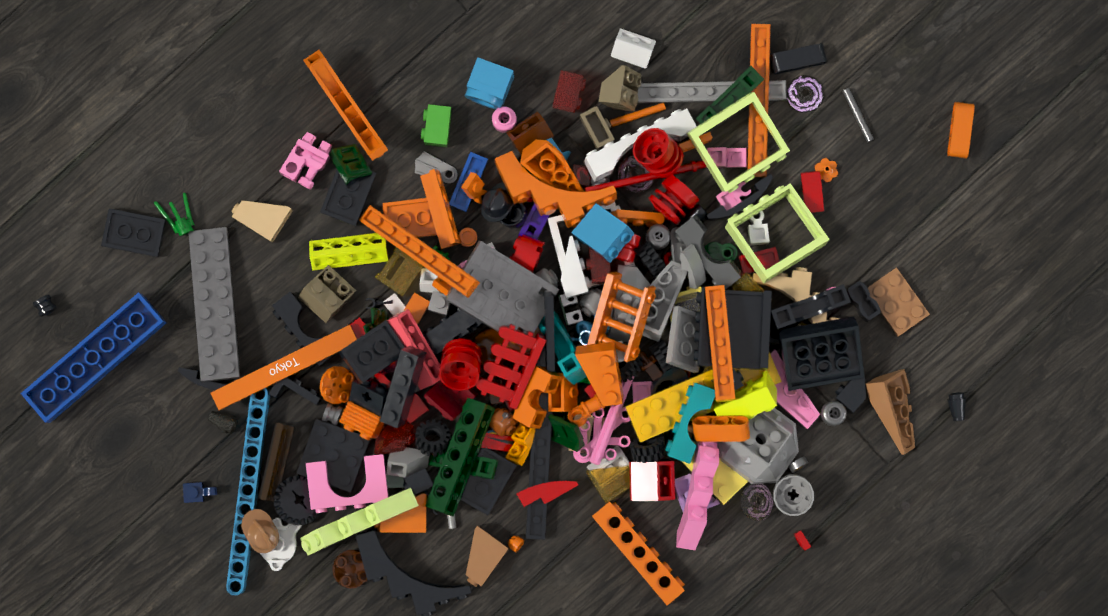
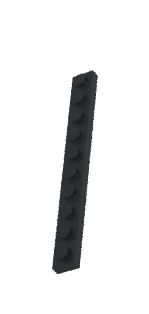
(539, 468)

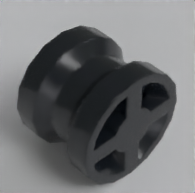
(44, 305)

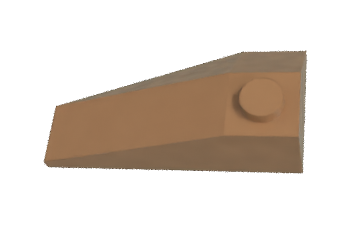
(890, 401)

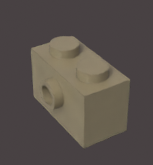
(597, 127)

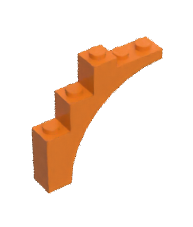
(345, 105)
(547, 198)

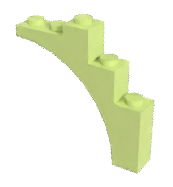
(358, 521)

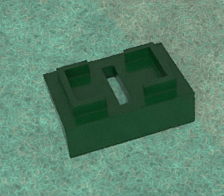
(353, 169)
(566, 433)

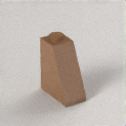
(483, 557)

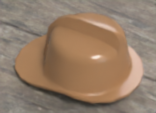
(260, 531)

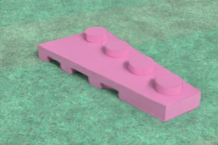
(793, 401)

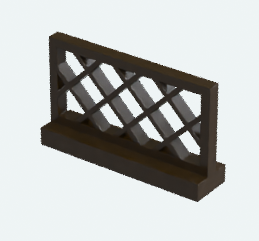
(276, 460)

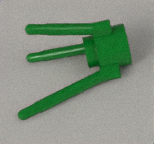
(182, 225)

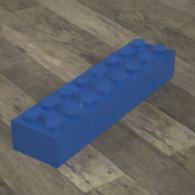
(93, 358)

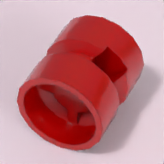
(627, 252)

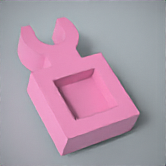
(731, 199)

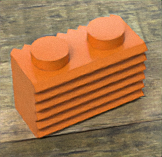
(361, 420)

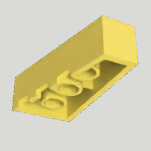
(725, 481)

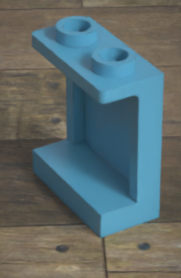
(603, 232)

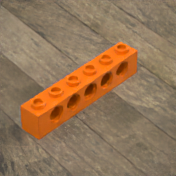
(667, 593)

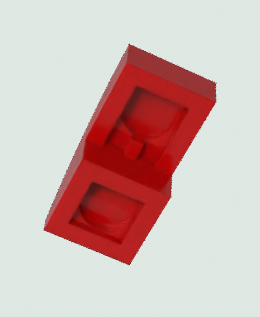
(812, 191)

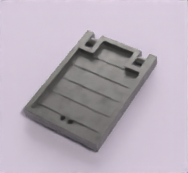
(505, 291)

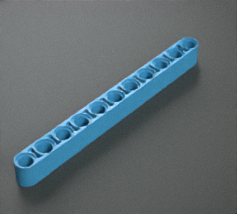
(245, 480)

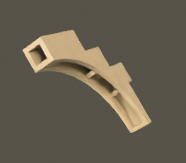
(794, 287)

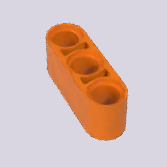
(960, 130)
(721, 428)

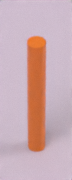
(638, 114)

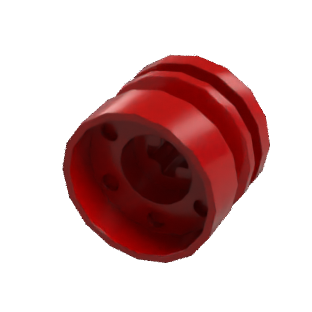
(658, 152)
(673, 199)
(460, 364)

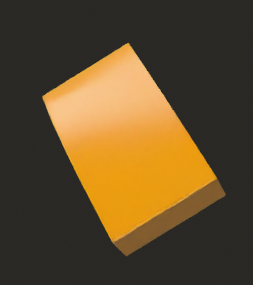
(523, 441)

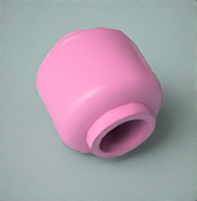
(501, 113)

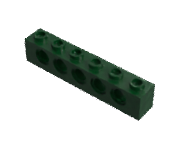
(461, 466)

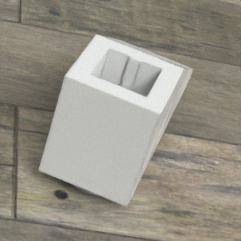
(572, 275)

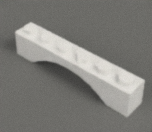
(602, 162)

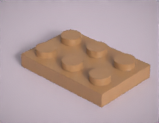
(897, 302)

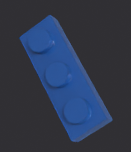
(475, 164)

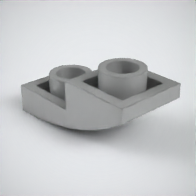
(693, 264)

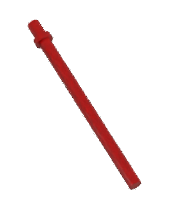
(692, 166)

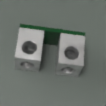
(569, 316)

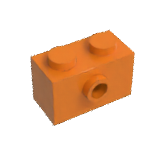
(564, 397)

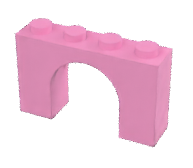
(324, 497)

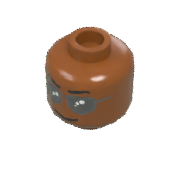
(503, 422)

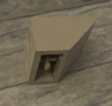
(621, 89)
(326, 294)

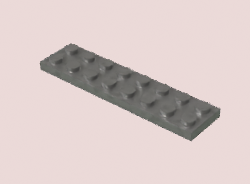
(214, 304)

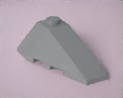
(667, 290)

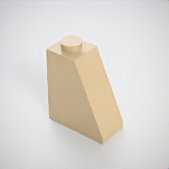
(262, 218)

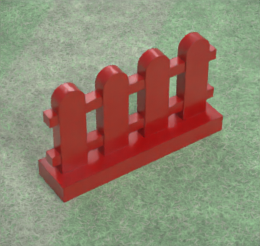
(519, 358)

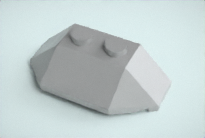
(633, 277)

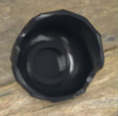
(516, 216)

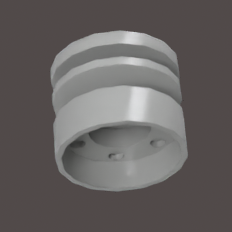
(799, 504)

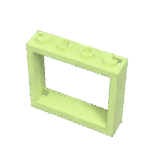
(721, 116)
(803, 212)

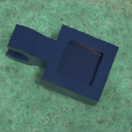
(195, 492)

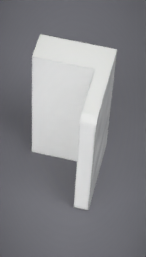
(633, 48)

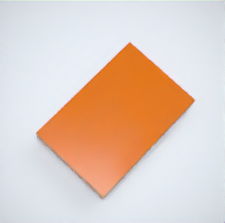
(412, 216)

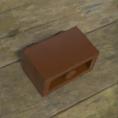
(528, 131)

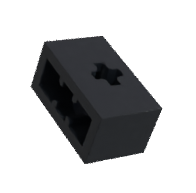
(369, 395)

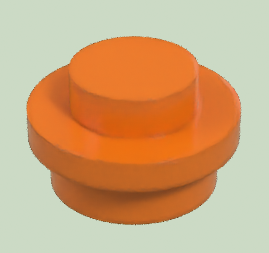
(467, 237)

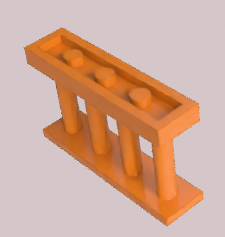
(603, 315)

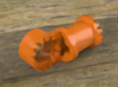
(585, 409)

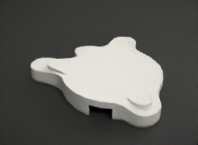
(286, 546)

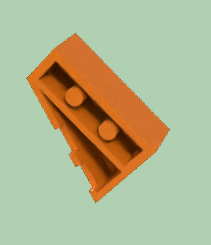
(602, 371)

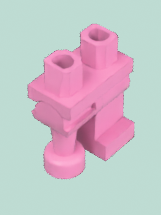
(306, 155)

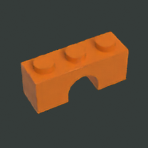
(529, 410)

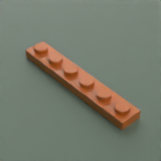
(720, 343)

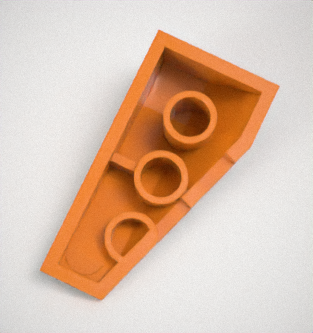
(549, 166)

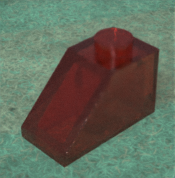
(394, 439)

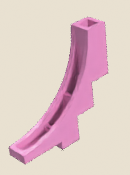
(699, 495)

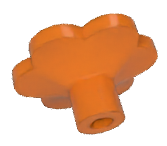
(832, 171)

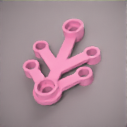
(596, 431)

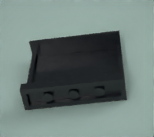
(748, 329)

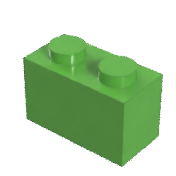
(437, 125)

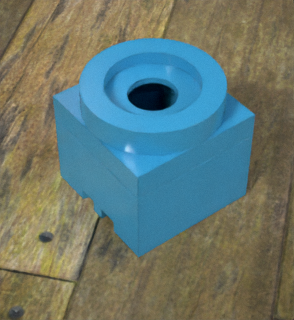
(489, 84)

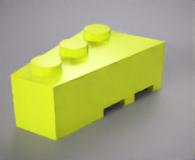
(751, 399)

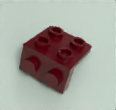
(448, 401)

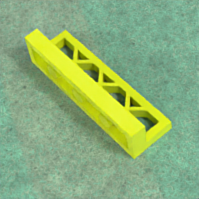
(348, 254)

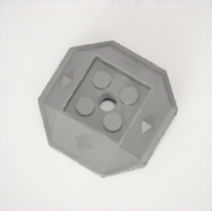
(767, 461)

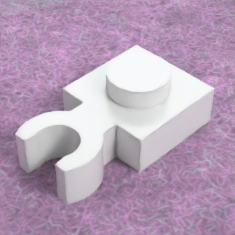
(758, 232)

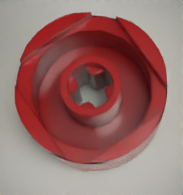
(527, 252)

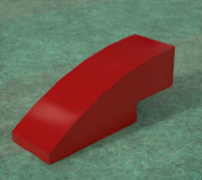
(546, 491)

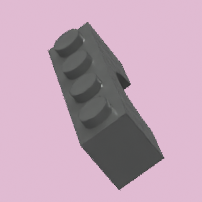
(722, 272)

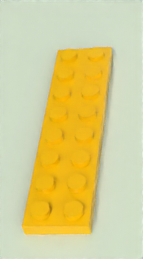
(661, 410)

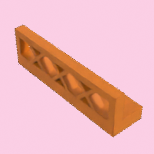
(440, 209)

